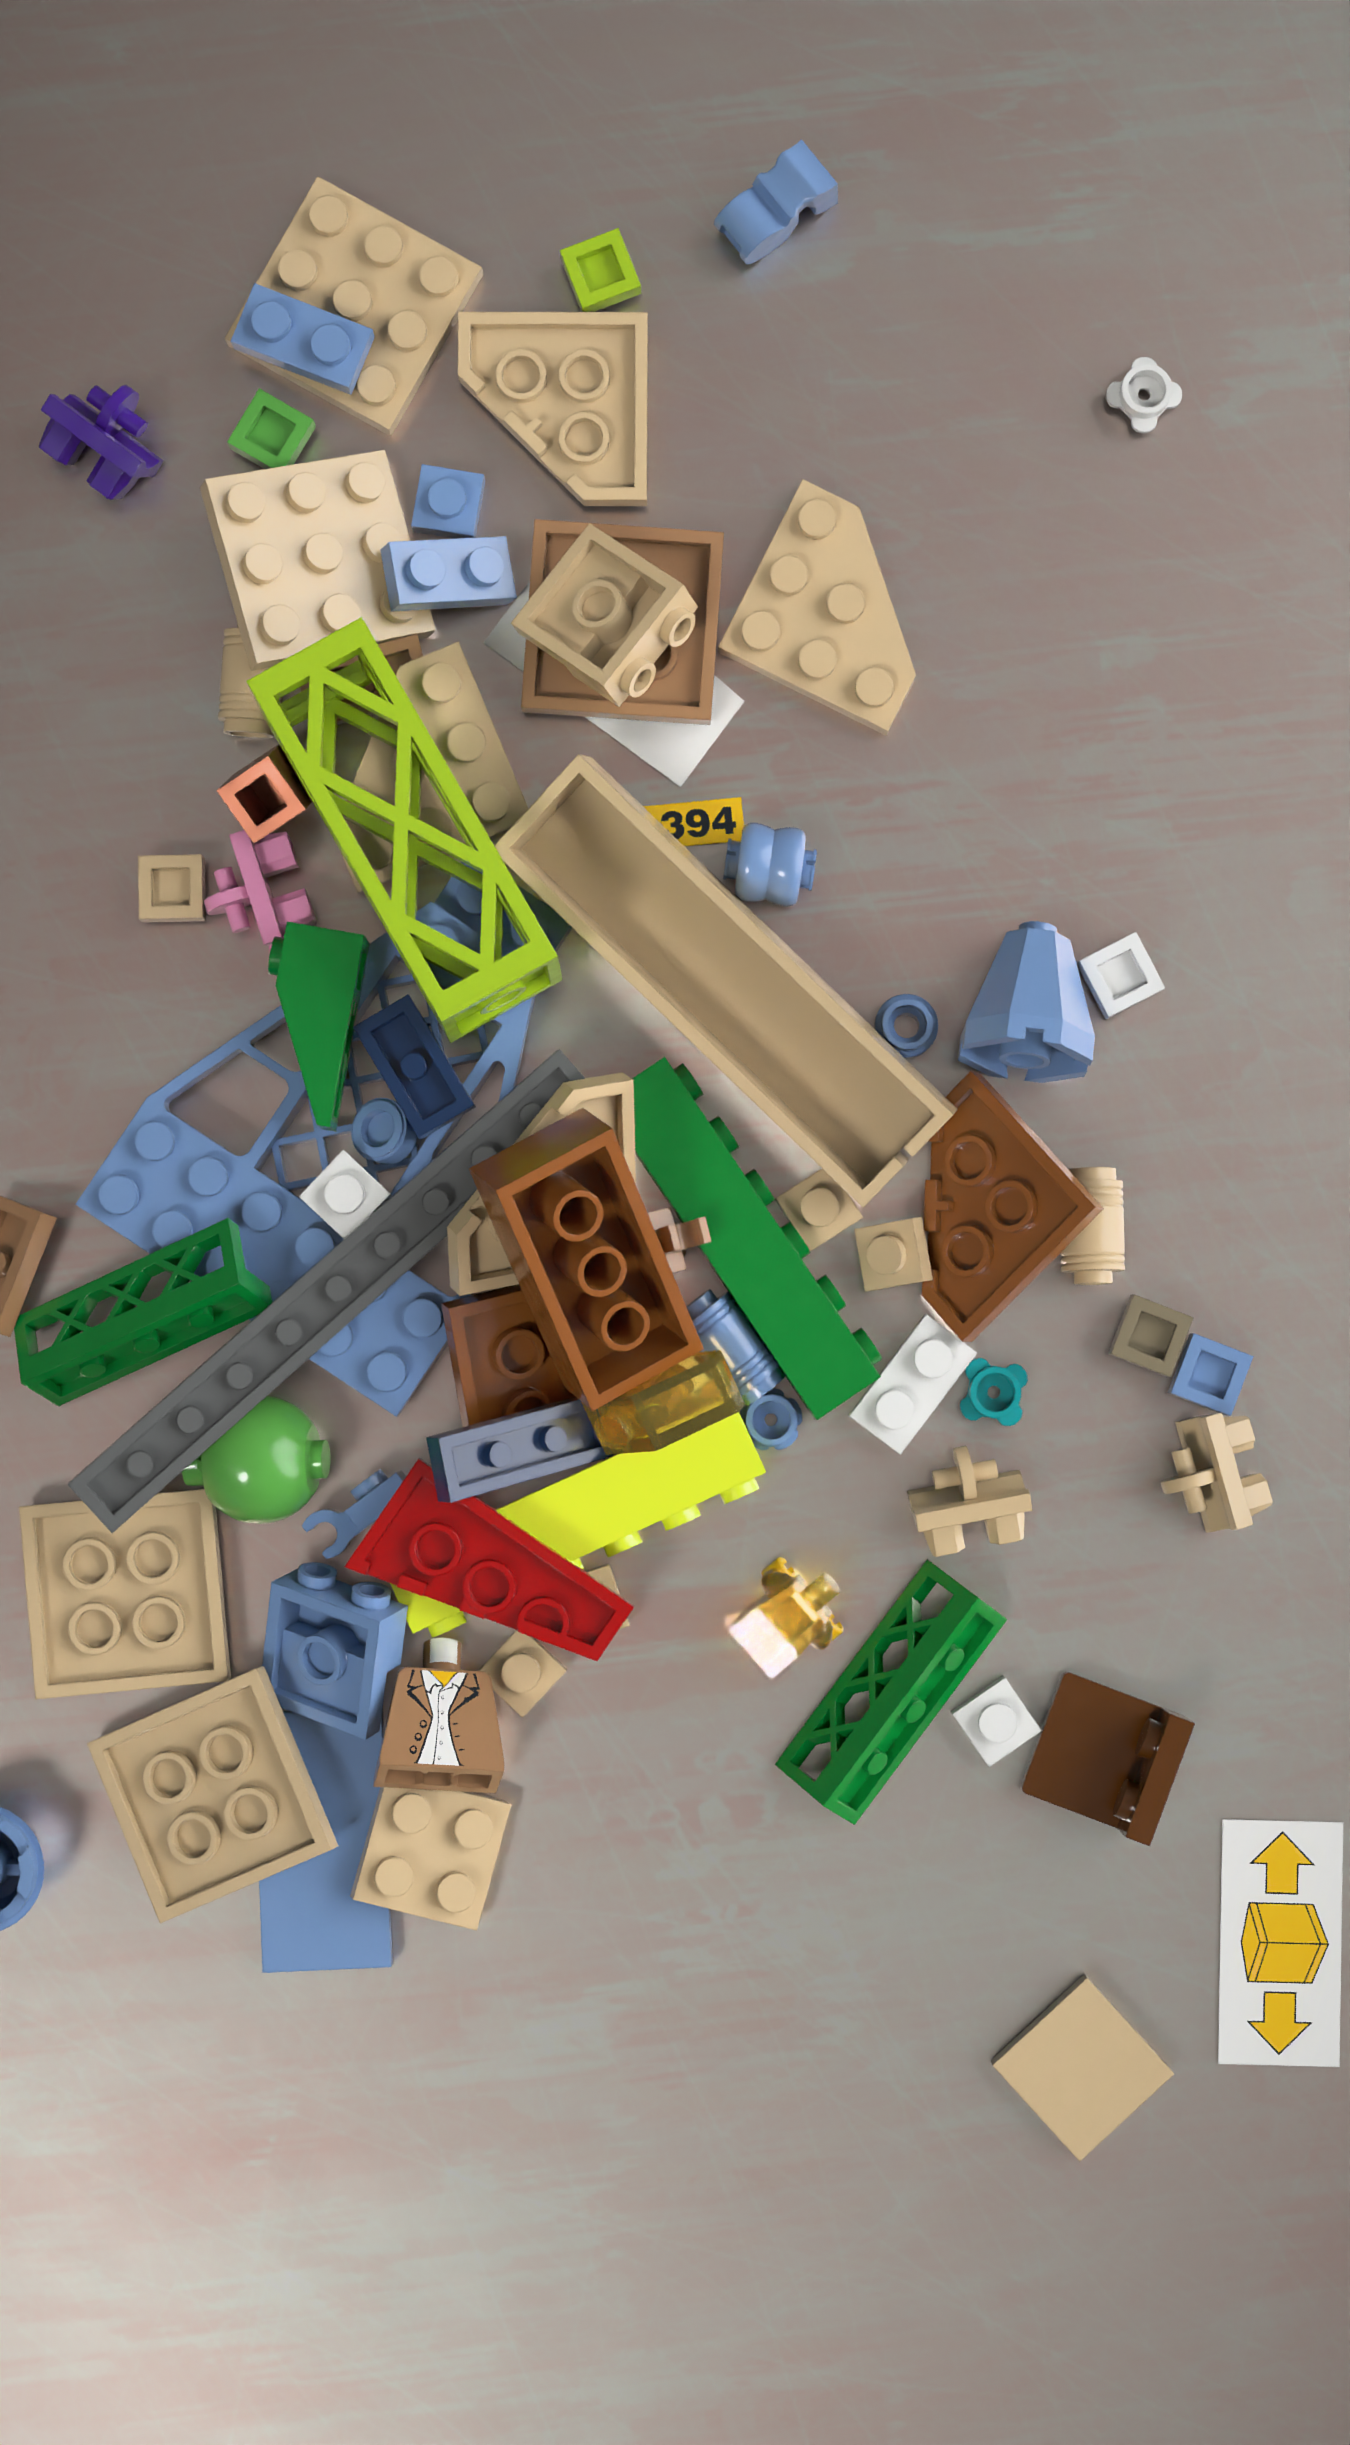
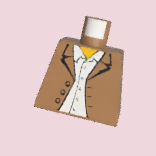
(441, 1727)

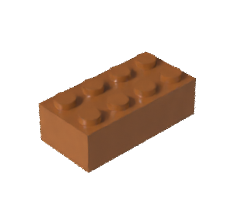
(587, 1258)

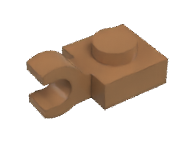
(678, 1237)

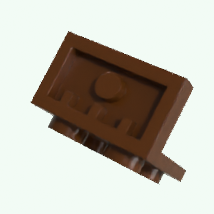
(1107, 1756)

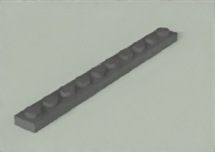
(307, 1311)

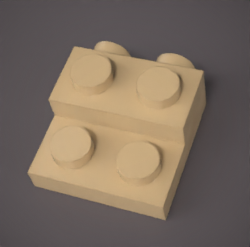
(607, 615)

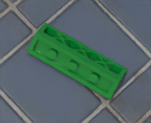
(139, 1336)
(905, 1705)

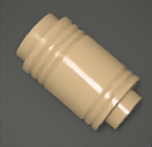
(237, 702)
(1101, 1244)

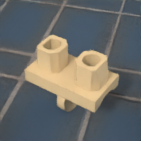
(1211, 1475)
(969, 1495)

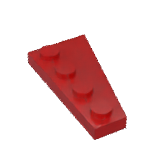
(487, 1568)

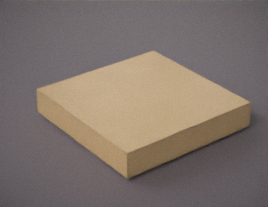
(1082, 2067)

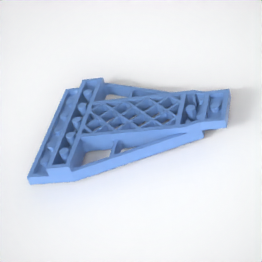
(175, 1180)

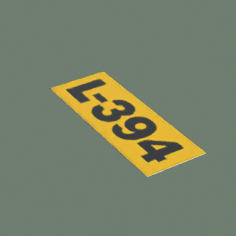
(701, 820)

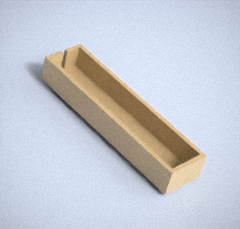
(724, 979)

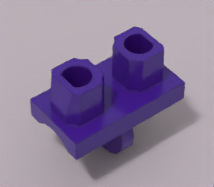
(77, 425)

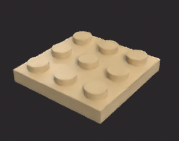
(377, 275)
(307, 552)
(124, 1603)
(212, 1794)

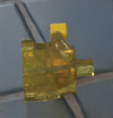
(787, 1618)

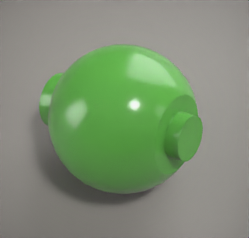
(263, 1464)

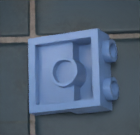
(332, 1647)

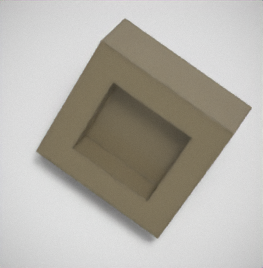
(1150, 1335)

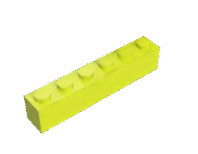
(617, 1499)

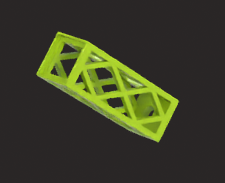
(488, 980)

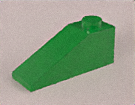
(320, 997)

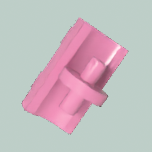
(257, 862)

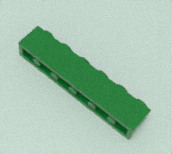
(748, 1248)

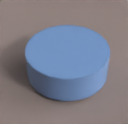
(382, 1132)

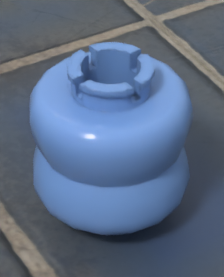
(770, 864)

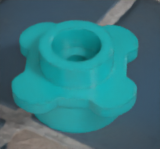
(1004, 1407)

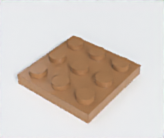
(683, 673)

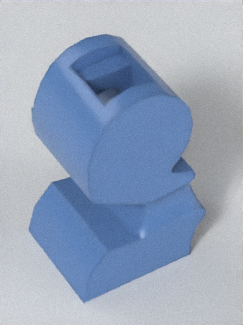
(770, 210)

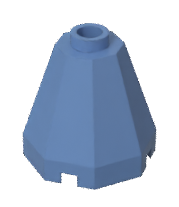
(1030, 1010)

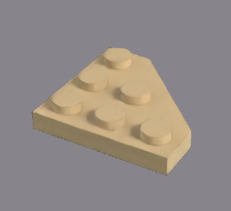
(567, 392)
(824, 614)
(462, 729)
(474, 1247)

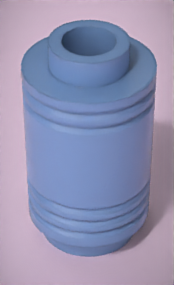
(726, 1328)

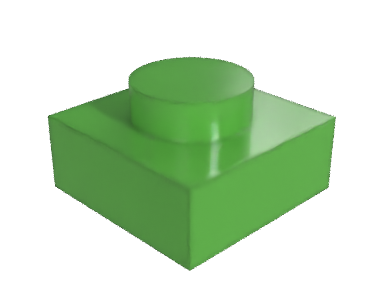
(271, 432)

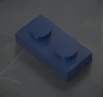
(414, 1067)

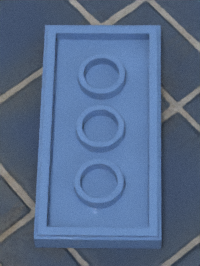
(308, 1907)

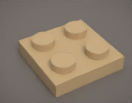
(431, 1853)

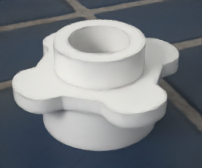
(1148, 377)

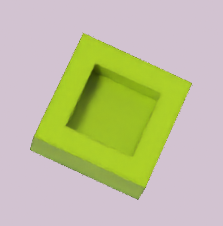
(600, 271)

